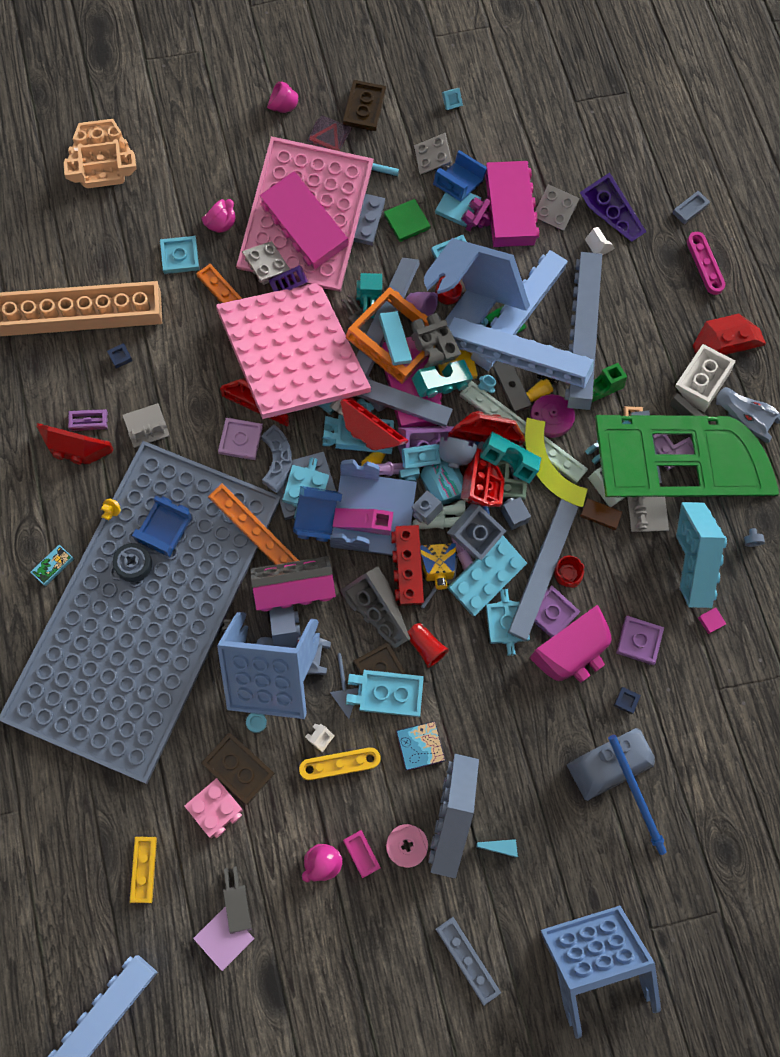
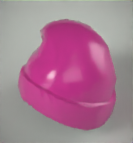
(282, 98)
(220, 216)
(321, 863)

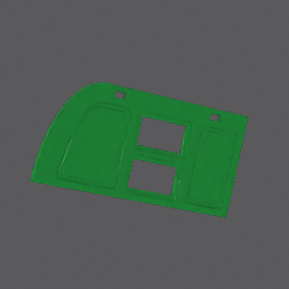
(725, 456)

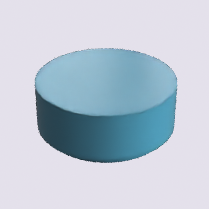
(256, 722)

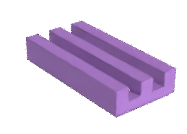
(95, 423)

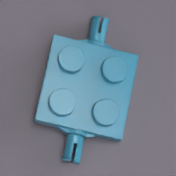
(303, 477)
(499, 621)

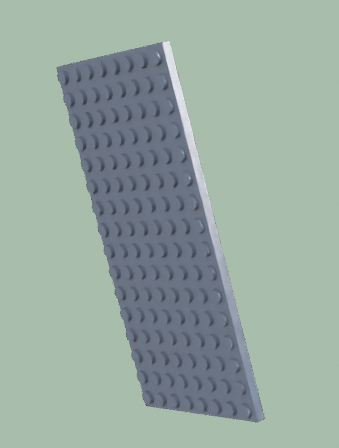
(128, 653)

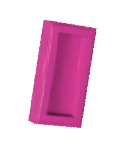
(361, 854)

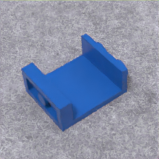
(461, 177)
(315, 513)

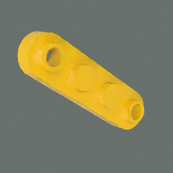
(339, 763)

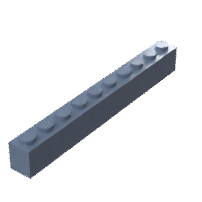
(585, 323)

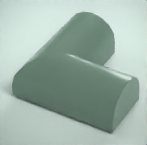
(512, 487)

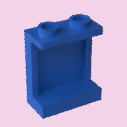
(163, 526)

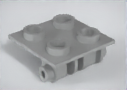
(433, 154)
(556, 207)
(265, 261)
(146, 425)
(648, 514)

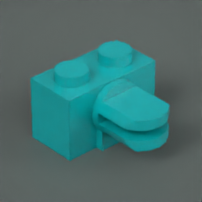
(369, 289)

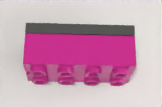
(292, 583)

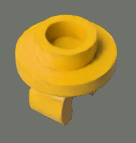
(111, 509)

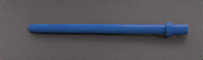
(657, 840)

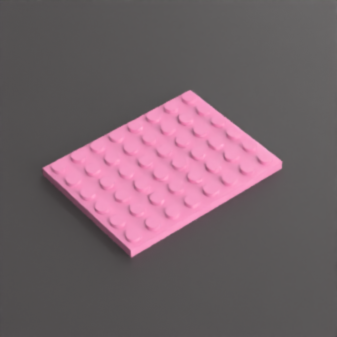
(335, 180)
(292, 350)

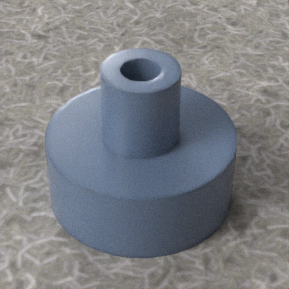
(753, 538)

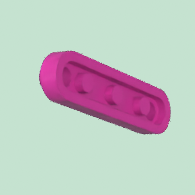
(706, 263)

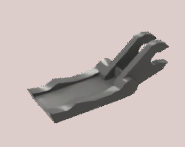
(354, 316)
(236, 904)

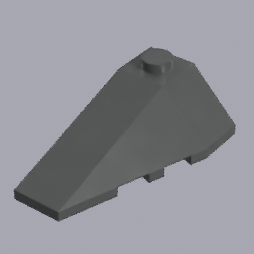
(375, 601)

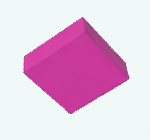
(712, 620)

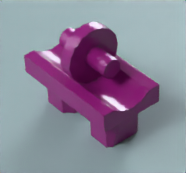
(478, 216)

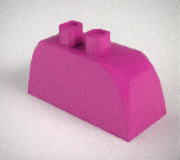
(575, 648)

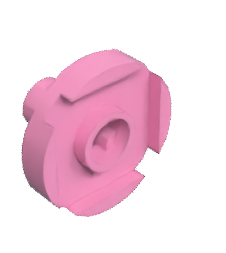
(418, 850)

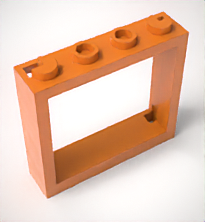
(376, 352)

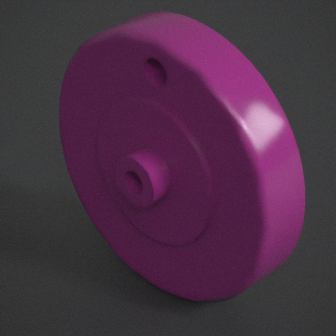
(554, 412)

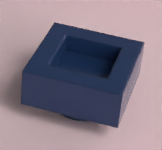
(119, 356)
(627, 700)

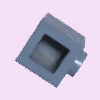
(427, 508)
(515, 513)

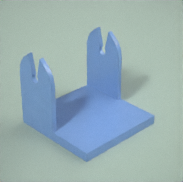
(487, 277)
(366, 490)
(265, 676)
(596, 954)

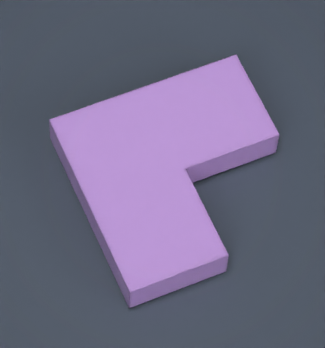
(665, 446)

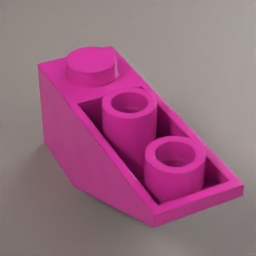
(363, 520)

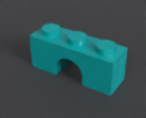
(430, 383)
(523, 461)

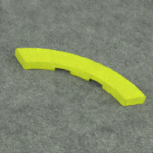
(547, 473)

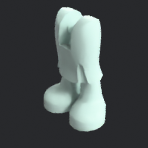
(440, 520)

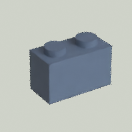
(284, 627)

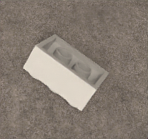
(704, 377)

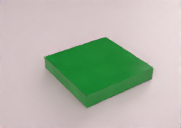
(407, 220)

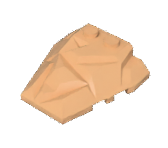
(99, 155)

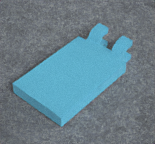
(343, 437)
(387, 693)

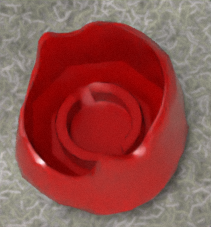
(451, 296)
(569, 571)

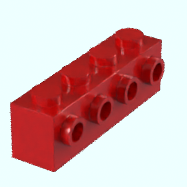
(408, 565)

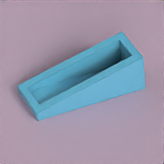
(505, 847)

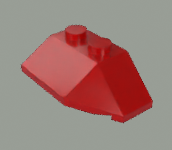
(729, 335)
(240, 393)
(479, 426)
(368, 427)
(73, 446)
(482, 483)

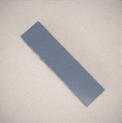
(468, 961)

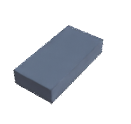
(691, 207)

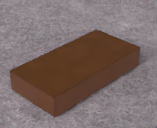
(601, 514)

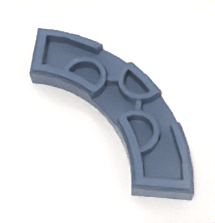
(282, 458)

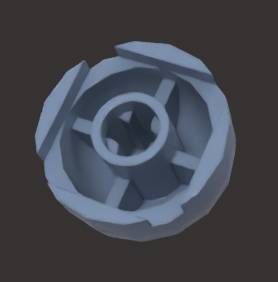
(456, 452)

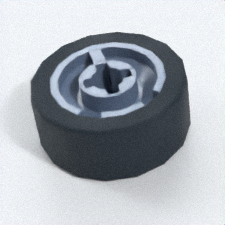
(128, 571)

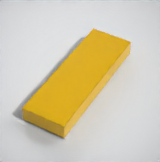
(143, 870)

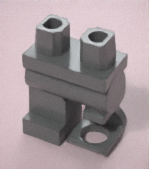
(436, 335)

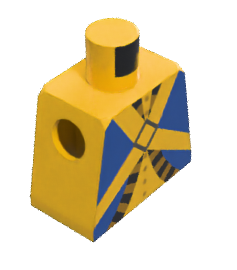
(438, 563)

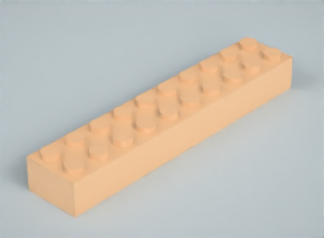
(80, 308)

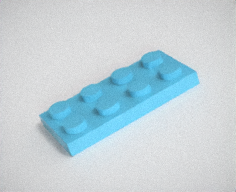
(487, 577)

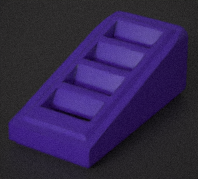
(303, 279)

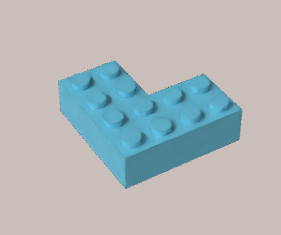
(703, 552)

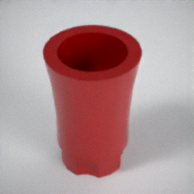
(427, 645)

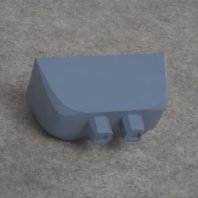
(600, 769)

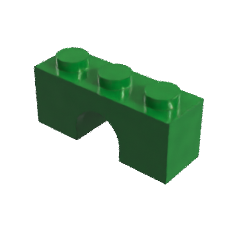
(609, 381)

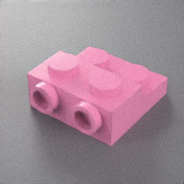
(214, 809)

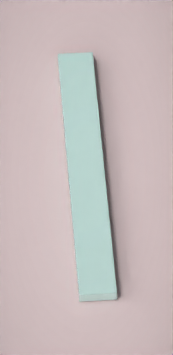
(489, 405)

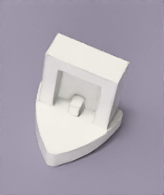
(598, 242)

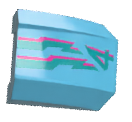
(442, 482)

